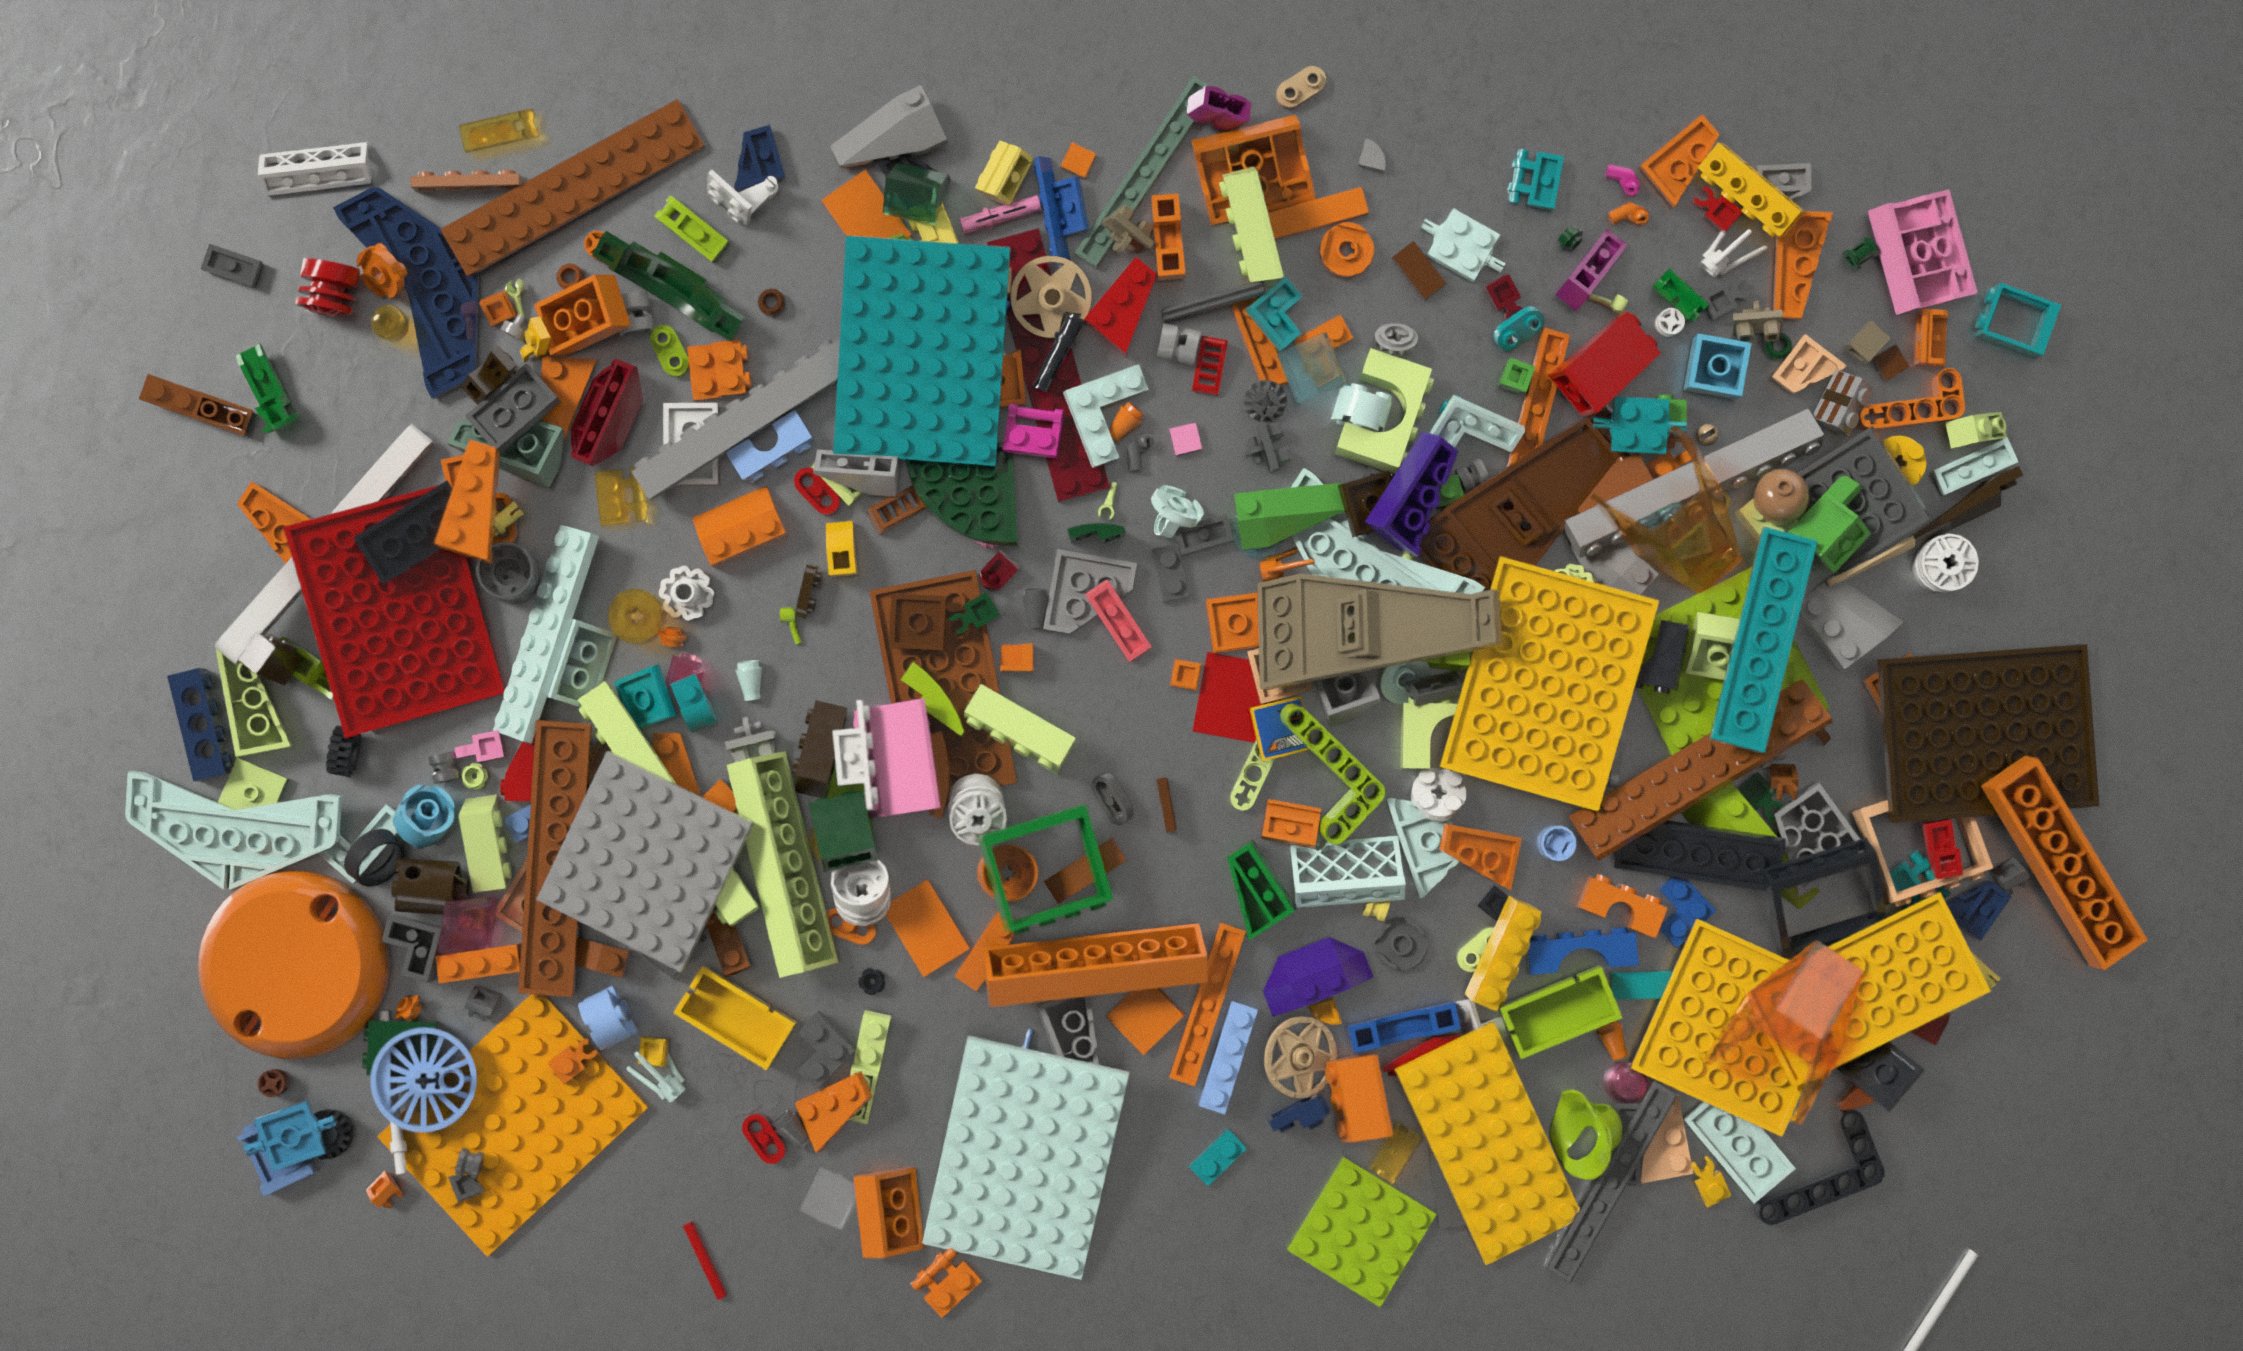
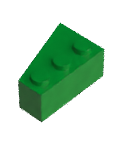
(1258, 889)

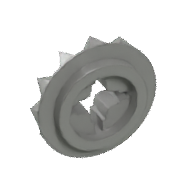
(1405, 336)

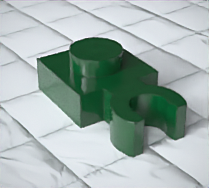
(979, 611)
(1759, 794)

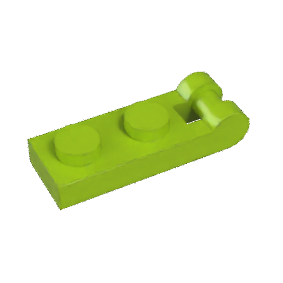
(692, 229)

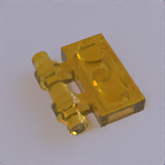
(612, 497)

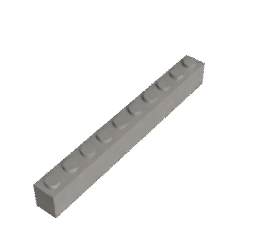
(739, 422)
(1731, 465)

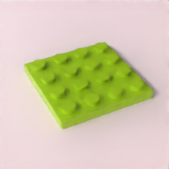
(1361, 1231)

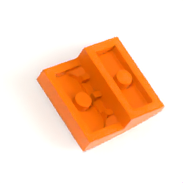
(1145, 1017)

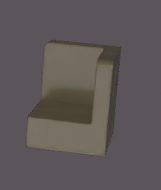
(1867, 342)

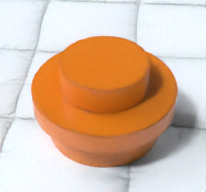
(672, 637)

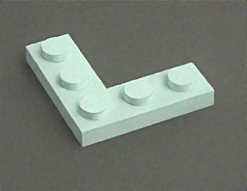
(1085, 407)
(1467, 417)
(336, 854)

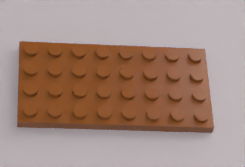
(957, 670)

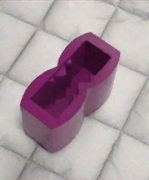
(1219, 108)

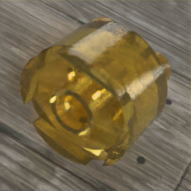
(628, 603)

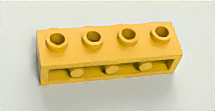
(1751, 190)
(1503, 953)

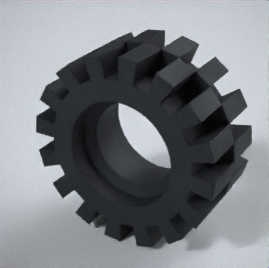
(342, 753)
(343, 1133)

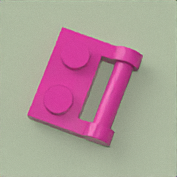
(1031, 439)

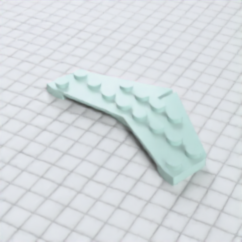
(1360, 559)
(217, 836)

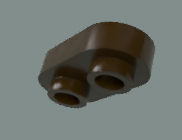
(806, 603)

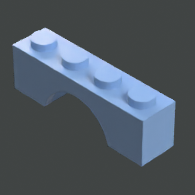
(1228, 1057)

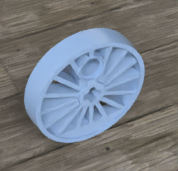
(381, 1080)

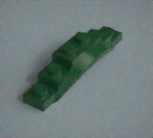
(670, 283)

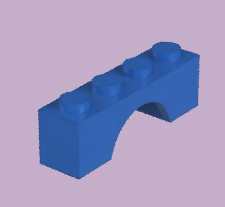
(1617, 949)
(1403, 1026)

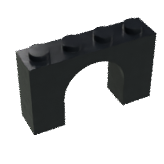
(1666, 662)

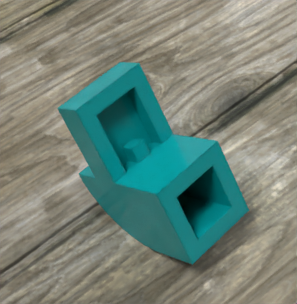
(694, 703)

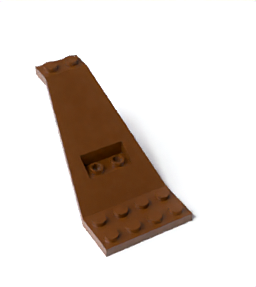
(1545, 492)

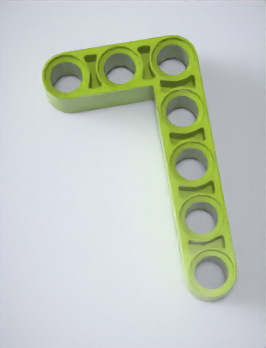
(1339, 767)

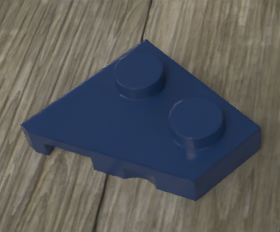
(758, 159)
(1978, 908)

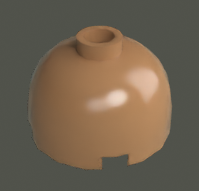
(1781, 496)

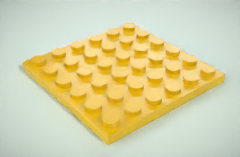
(1692, 1014)

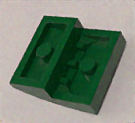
(1104, 532)

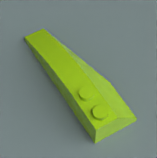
(1732, 811)

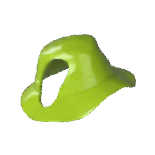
(1570, 1119)

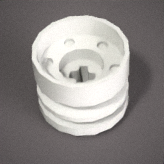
(1931, 570)
(976, 807)
(861, 893)

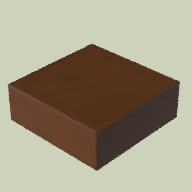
(1890, 362)

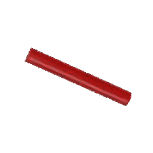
(704, 1260)

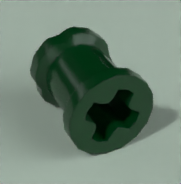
(1861, 253)

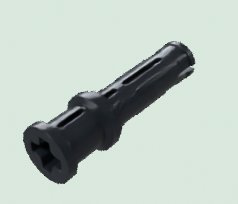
(1064, 340)

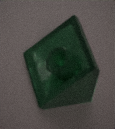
(914, 193)

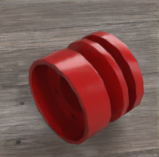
(327, 287)

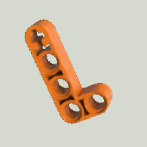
(1909, 408)

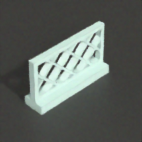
(1349, 888)

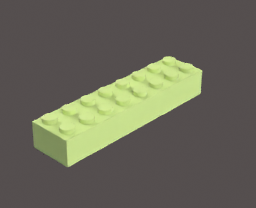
(782, 864)

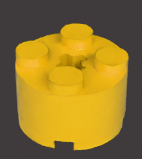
(1909, 456)

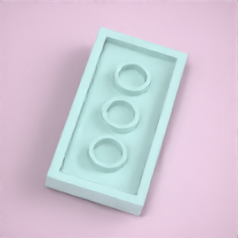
(1740, 1149)

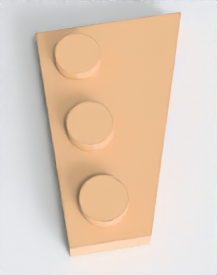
(1669, 1151)

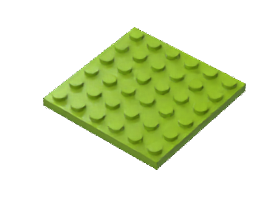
(1691, 710)

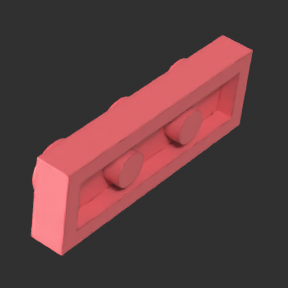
(1118, 620)

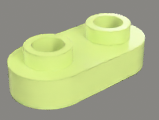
(1475, 946)

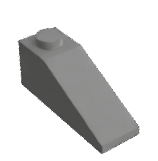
(860, 472)

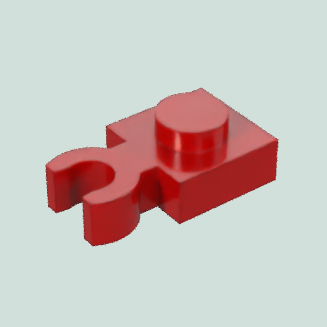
(1720, 212)

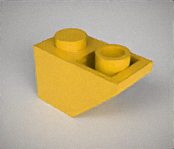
(841, 549)

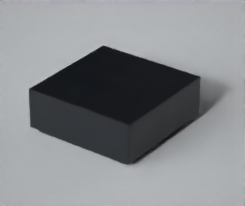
(1493, 902)

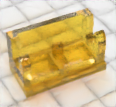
(1396, 1153)

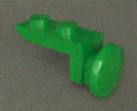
(266, 389)

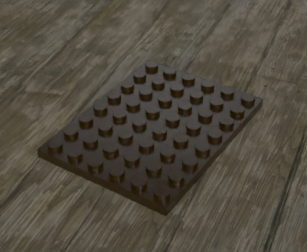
(1974, 714)

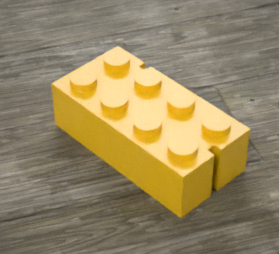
(735, 1017)

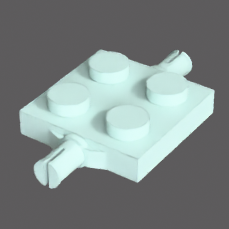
(1463, 245)

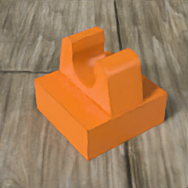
(382, 1189)

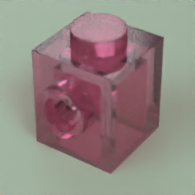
(683, 667)

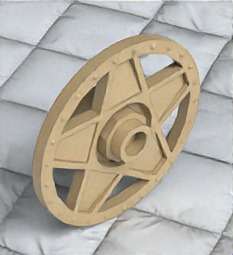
(1049, 295)
(1299, 1056)

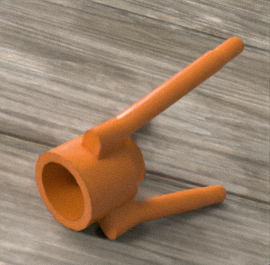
(1273, 569)

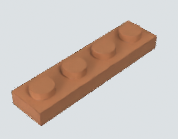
(457, 182)

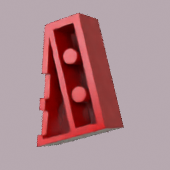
(1121, 307)

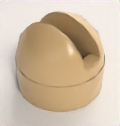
(1704, 429)

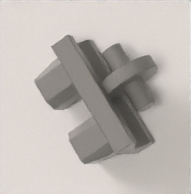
(763, 740)

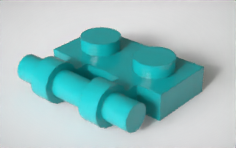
(1544, 180)
(1906, 877)

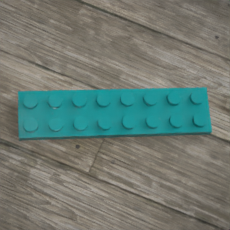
(1763, 640)

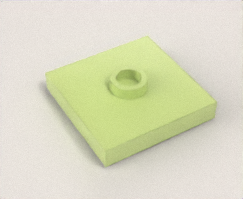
(251, 786)

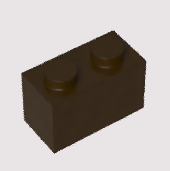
(271, 658)

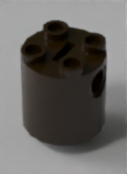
(427, 885)

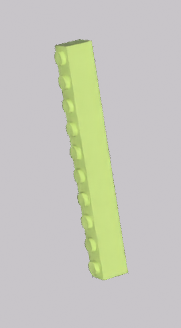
(627, 741)

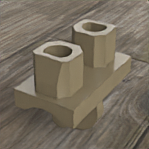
(1126, 234)
(1757, 321)

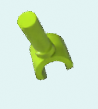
(788, 615)

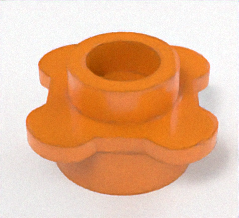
(408, 1008)

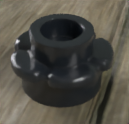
(864, 981)

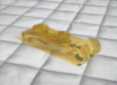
(498, 130)

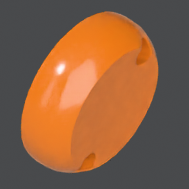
(293, 966)

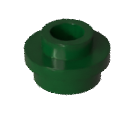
(1570, 238)
(1786, 347)

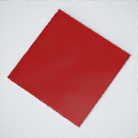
(1226, 697)

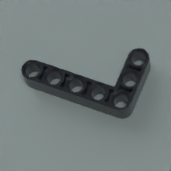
(1831, 1179)

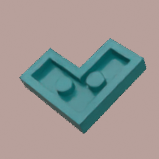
(1270, 313)

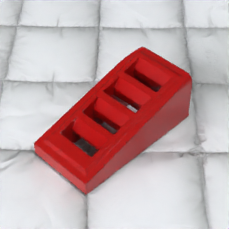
(1213, 342)

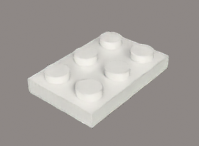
(680, 418)

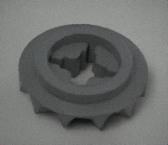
(1258, 392)

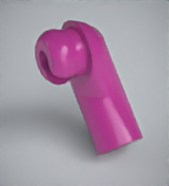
(1626, 178)

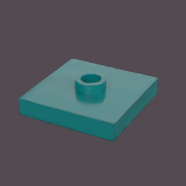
(646, 696)

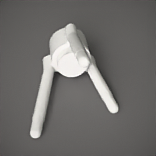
(1716, 261)

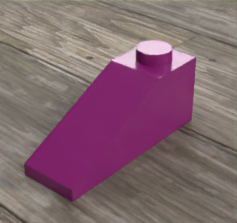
(1591, 270)

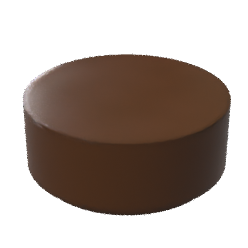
(1821, 737)

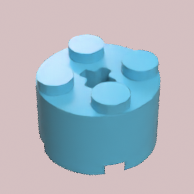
(424, 815)

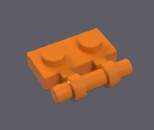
(952, 1288)

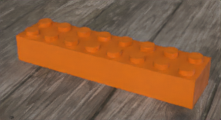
(2064, 862)
(1095, 965)

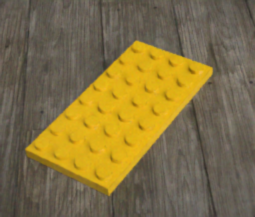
(1911, 974)
(1488, 1142)

